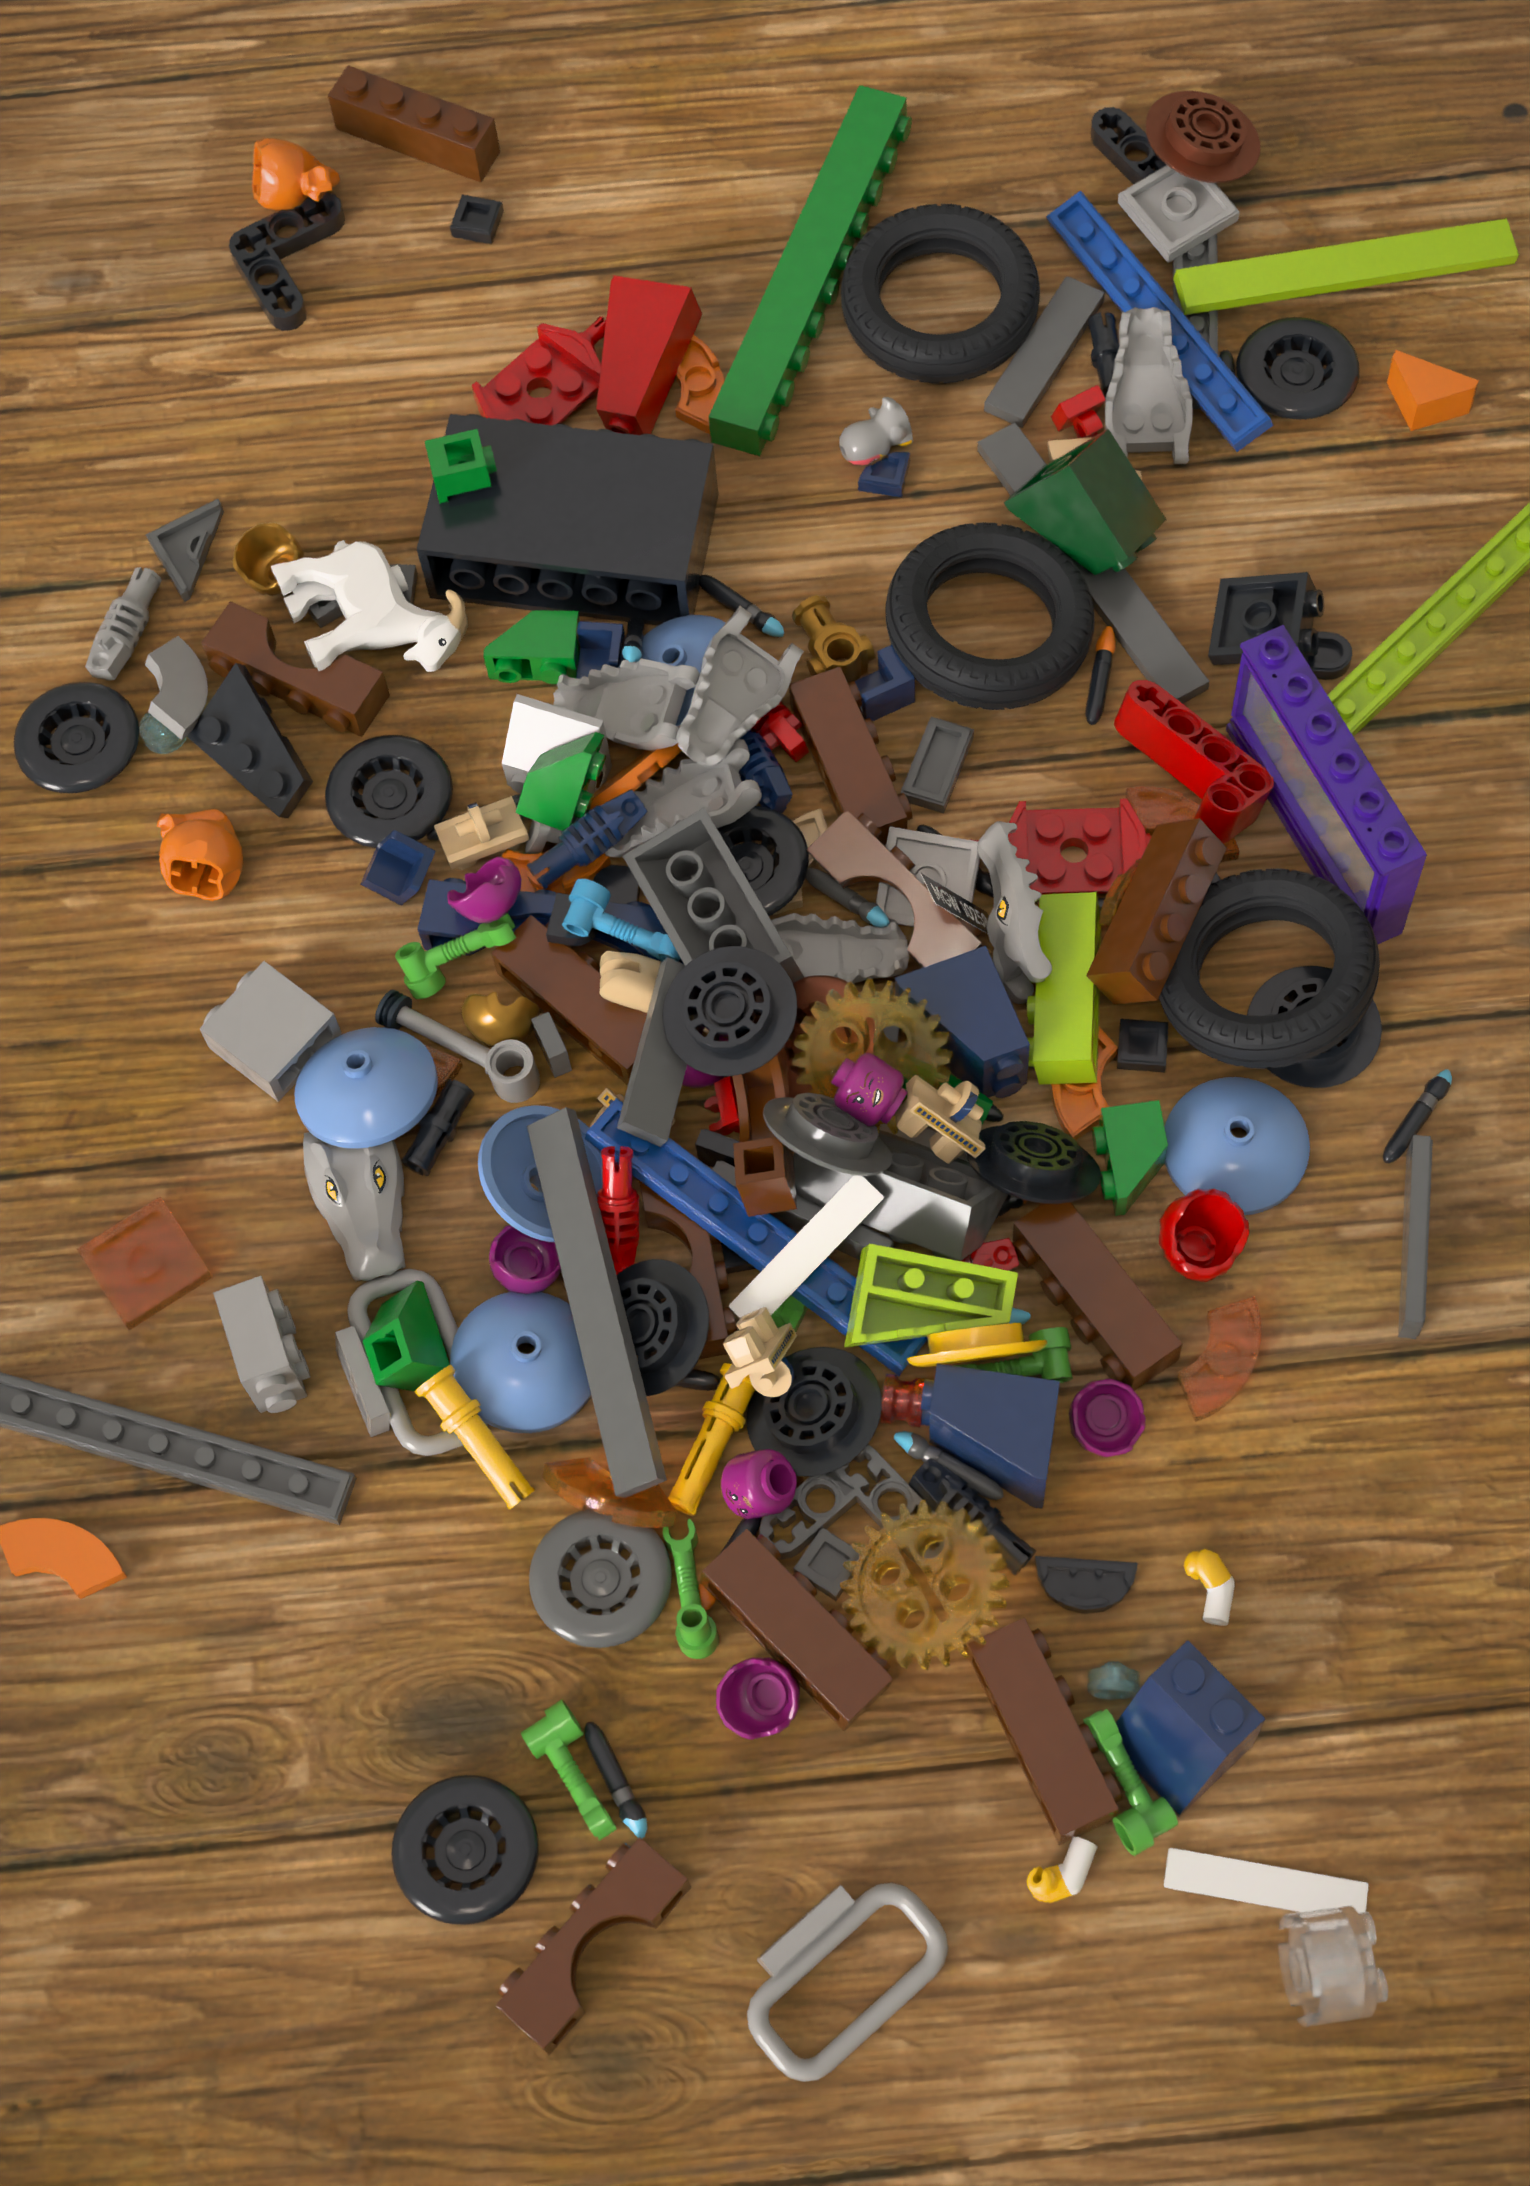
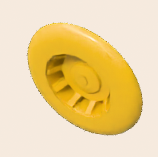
(976, 1345)

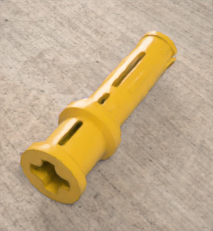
(461, 1416)
(722, 1418)

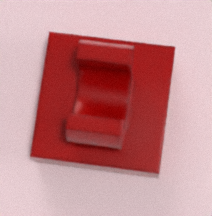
(1080, 413)
(726, 1104)

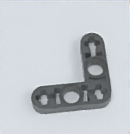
(847, 1493)

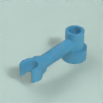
(587, 912)

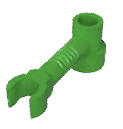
(422, 967)
(1050, 1361)
(695, 1629)
(551, 1737)
(1144, 1817)

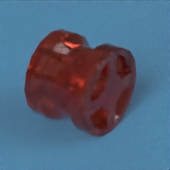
(902, 1400)

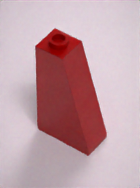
(642, 349)

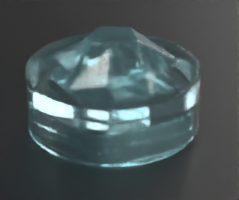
(157, 736)
(1113, 1681)

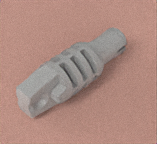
(123, 626)

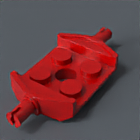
(555, 361)
(1107, 835)

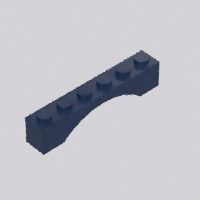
(443, 923)

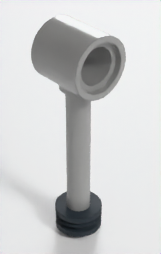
(396, 1011)

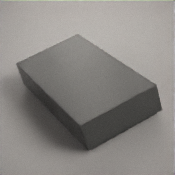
(937, 764)

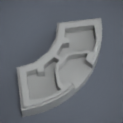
(180, 684)

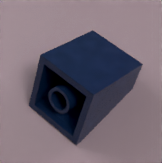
(980, 1019)
(994, 1425)
(1187, 1728)

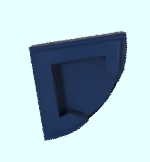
(886, 475)

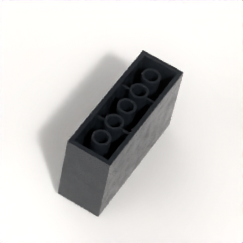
(575, 523)

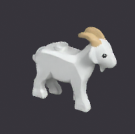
(371, 603)

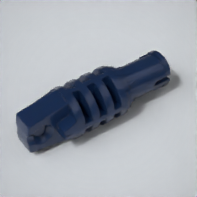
(766, 772)
(589, 837)

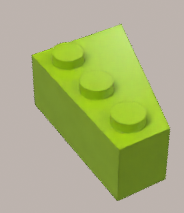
(922, 1294)

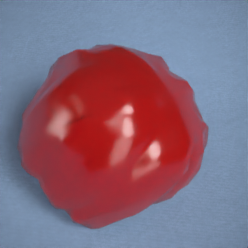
(1203, 1234)

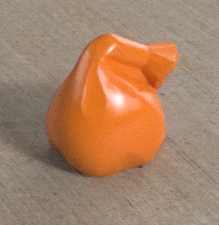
(288, 175)
(200, 854)

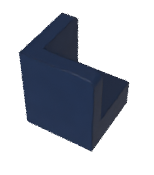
(599, 645)
(887, 688)
(398, 867)

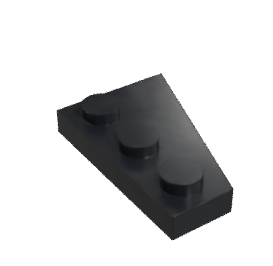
(249, 746)

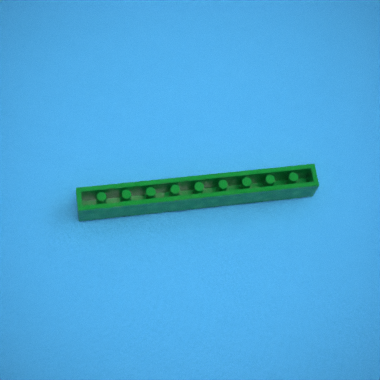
(809, 272)

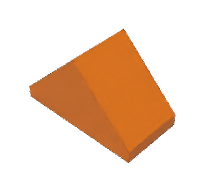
(1428, 391)

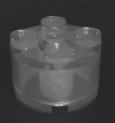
(1331, 1965)

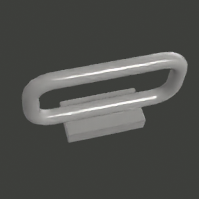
(383, 1404)
(810, 1943)

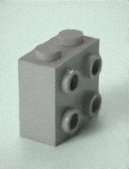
(269, 1029)
(263, 1344)

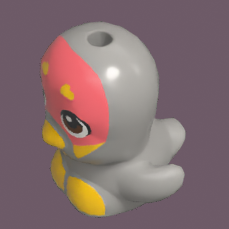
(872, 438)

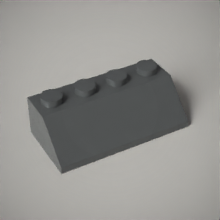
(704, 894)
(923, 1199)

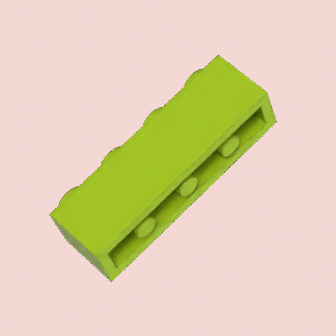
(1067, 1000)

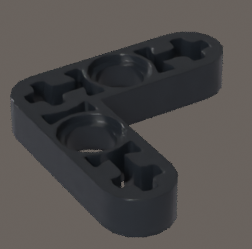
(1130, 138)
(267, 257)

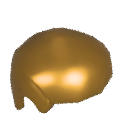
(259, 550)
(496, 1022)

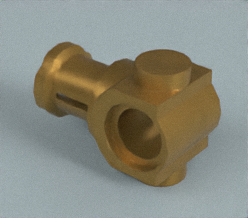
(832, 640)

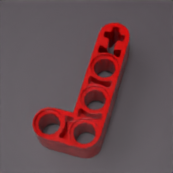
(1196, 755)

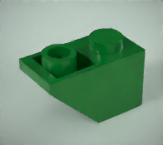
(536, 648)
(559, 782)
(1133, 1150)
(405, 1341)

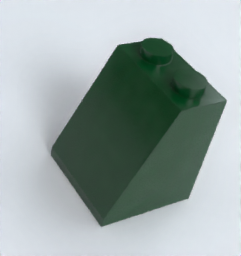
(1090, 505)

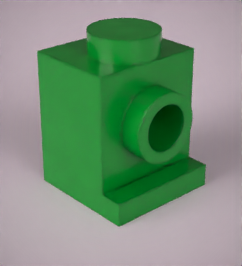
(459, 463)

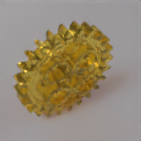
(826, 1052)
(884, 1609)

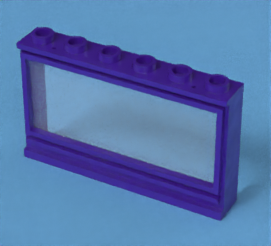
(1324, 783)

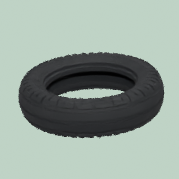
(929, 231)
(1003, 552)
(1286, 1036)

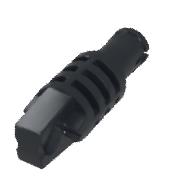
(938, 1484)

